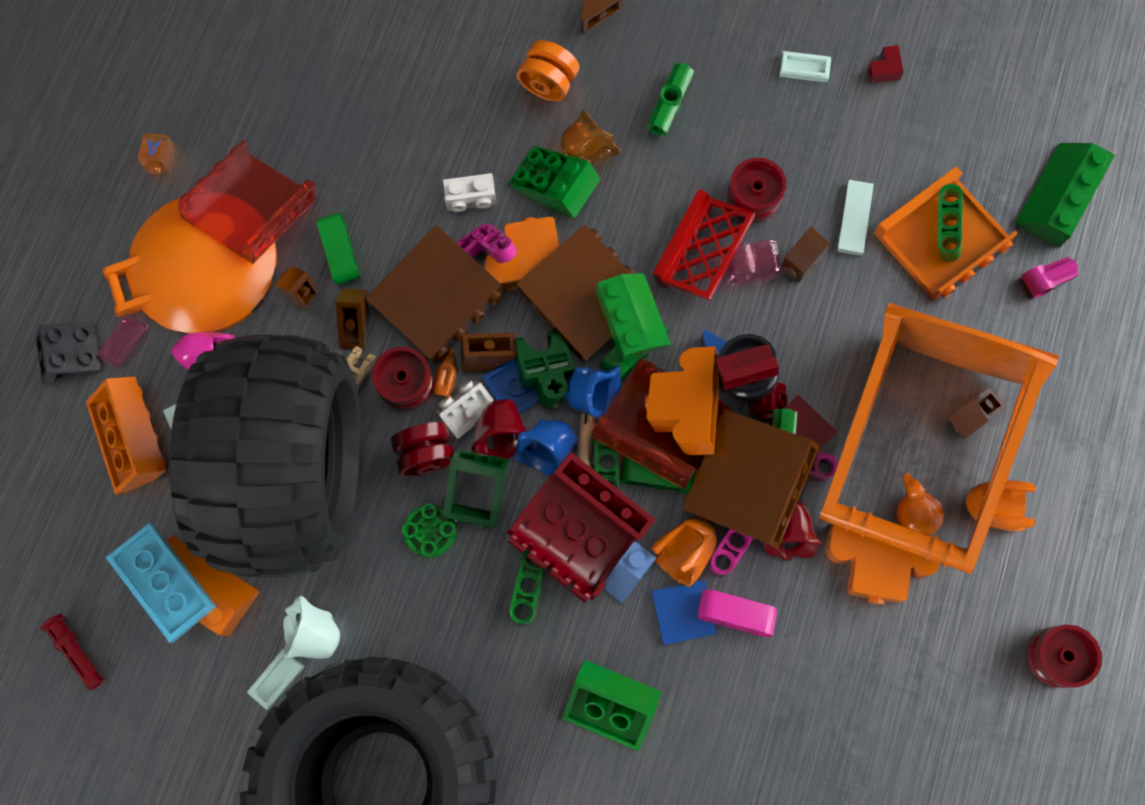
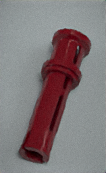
(67, 643)

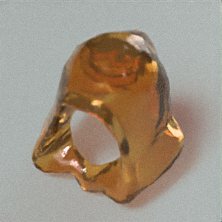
(587, 140)

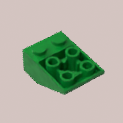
(555, 180)

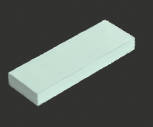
(855, 218)

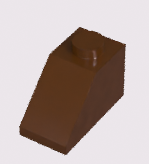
(597, 11)
(805, 255)
(298, 287)
(352, 318)
(486, 350)
(976, 413)

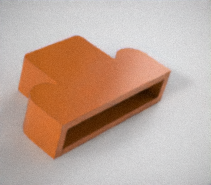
(534, 243)
(687, 401)
(876, 567)

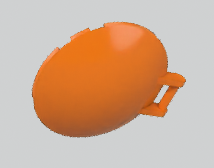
(188, 277)

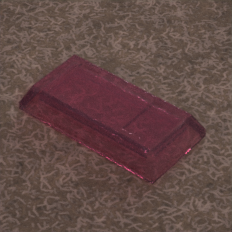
(122, 340)

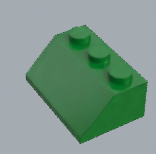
(631, 315)
(611, 705)

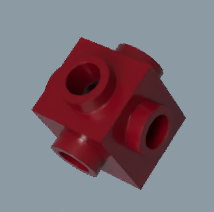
(764, 407)

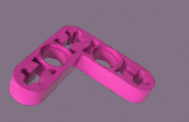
(489, 240)

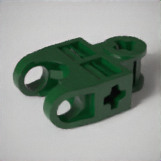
(545, 369)

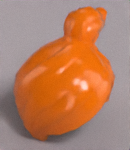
(919, 509)

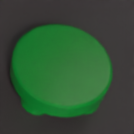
(429, 532)

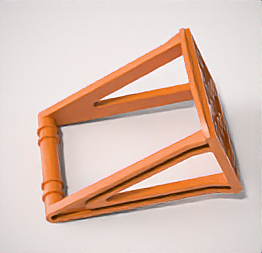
(968, 350)

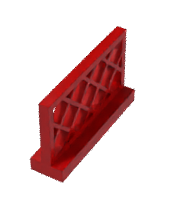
(683, 242)

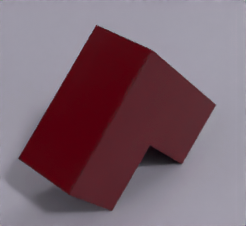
(889, 67)

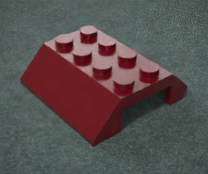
(578, 527)

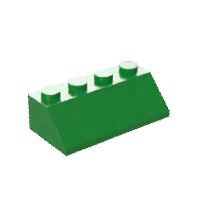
(1064, 191)

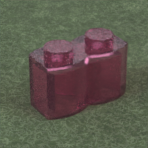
(754, 261)

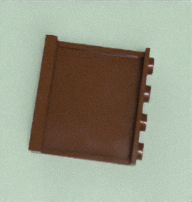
(565, 293)
(436, 294)
(751, 478)

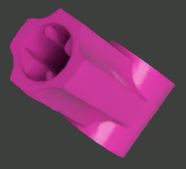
(1045, 278)

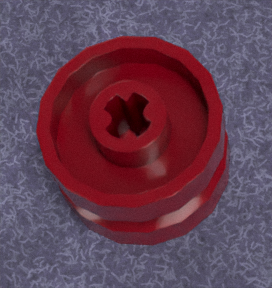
(758, 187)
(389, 374)
(422, 449)
(1064, 656)

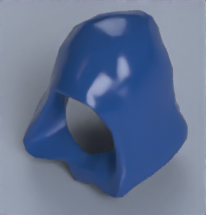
(593, 390)
(545, 445)

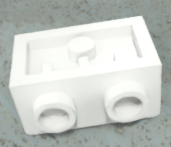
(469, 192)
(464, 408)

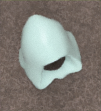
(313, 635)

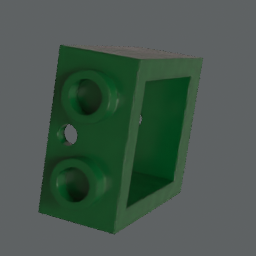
(481, 465)

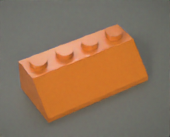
(125, 434)
(225, 589)

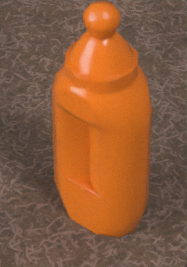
(445, 376)

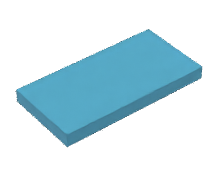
(161, 582)

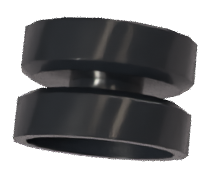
(756, 390)

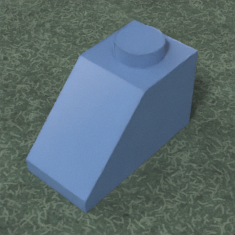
(628, 572)

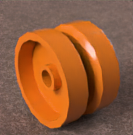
(548, 70)

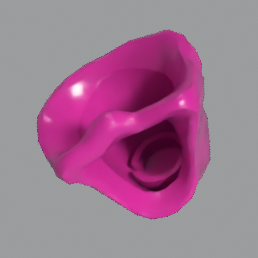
(194, 344)

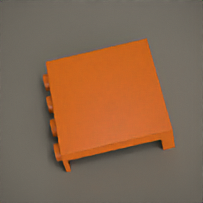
(913, 238)

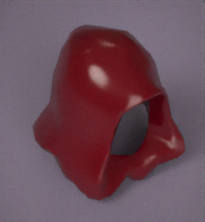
(504, 423)
(798, 530)

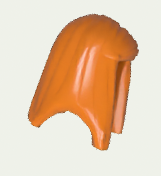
(1011, 506)
(686, 550)

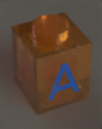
(156, 153)

